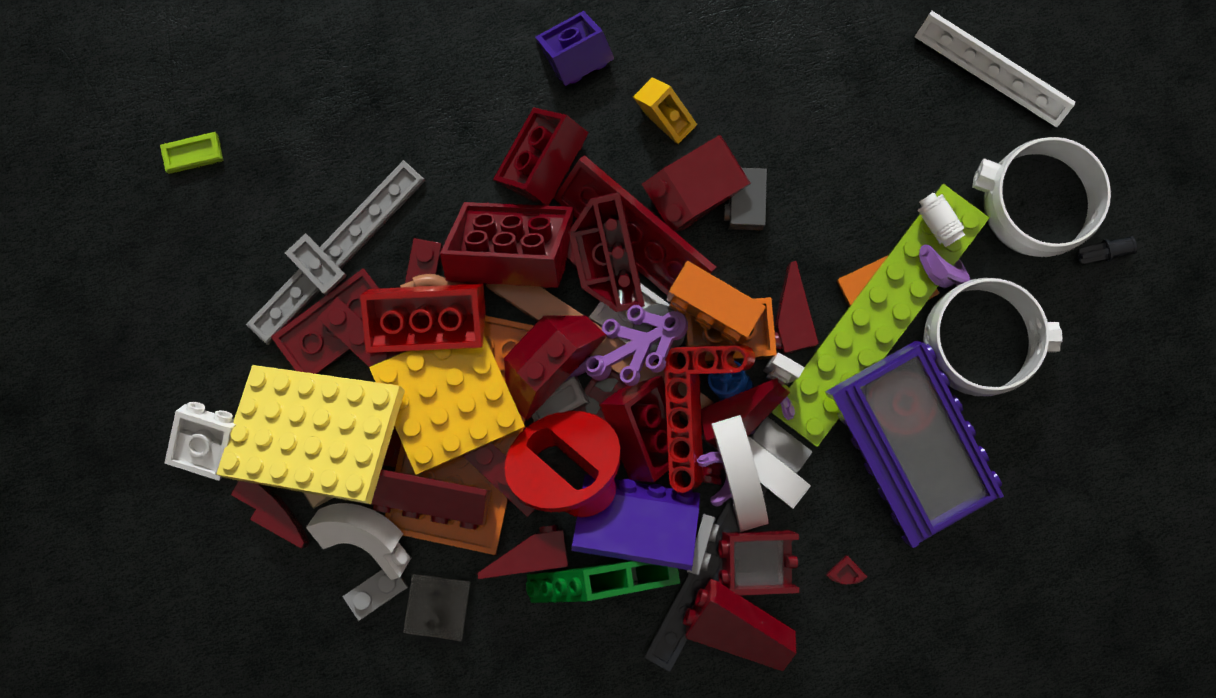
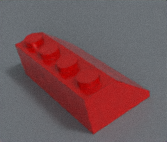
(423, 318)

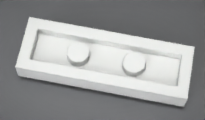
(783, 369)

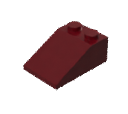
(696, 184)
(536, 553)

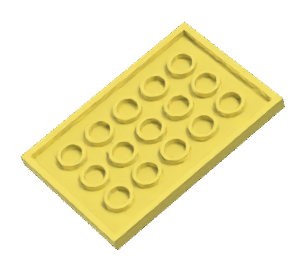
(311, 433)

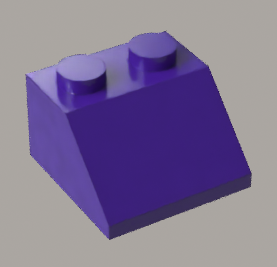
(575, 48)

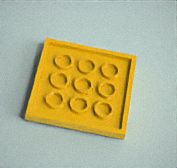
(449, 403)

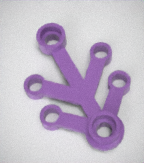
(639, 345)

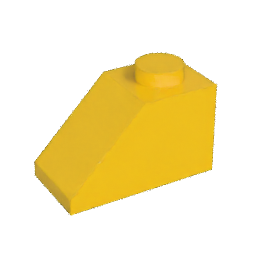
(665, 109)

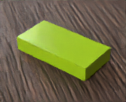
(191, 152)

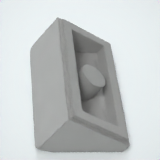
(781, 444)

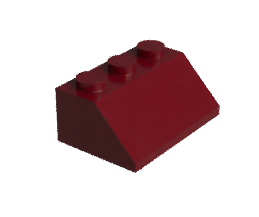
(541, 155)
(641, 427)

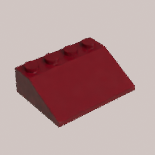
(508, 244)

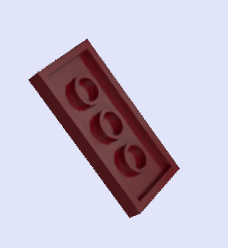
(308, 342)

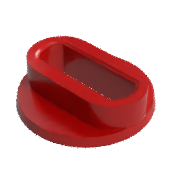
(586, 441)

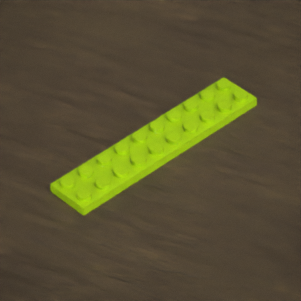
(874, 320)

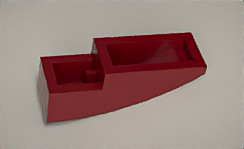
(271, 512)

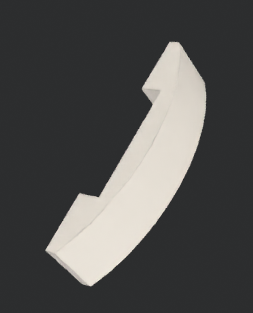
(741, 473)
(776, 475)

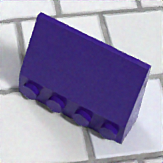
(642, 525)

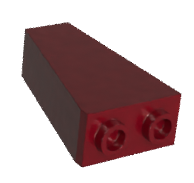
(739, 627)

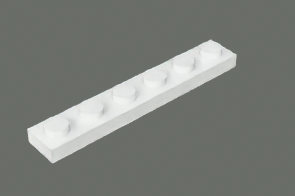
(994, 69)

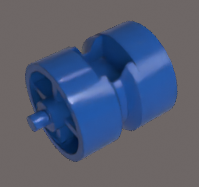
(729, 384)

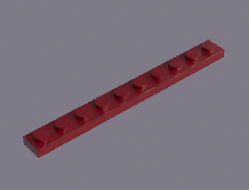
(349, 330)

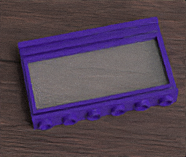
(916, 442)

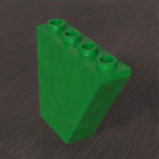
(598, 581)

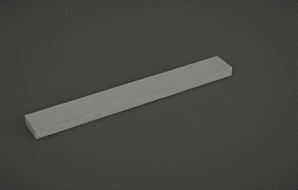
(340, 249)

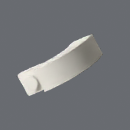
(362, 528)

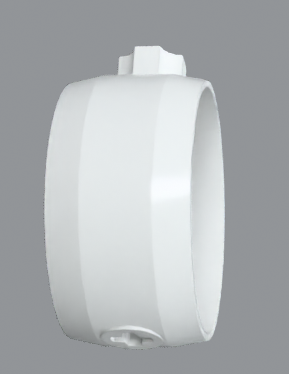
(1086, 165)
(1042, 335)

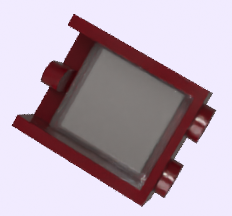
(758, 562)

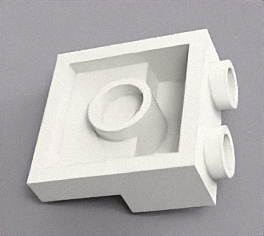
(199, 439)

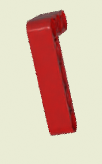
(691, 404)

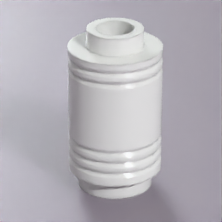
(941, 219)

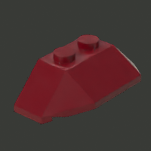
(606, 253)
(548, 358)

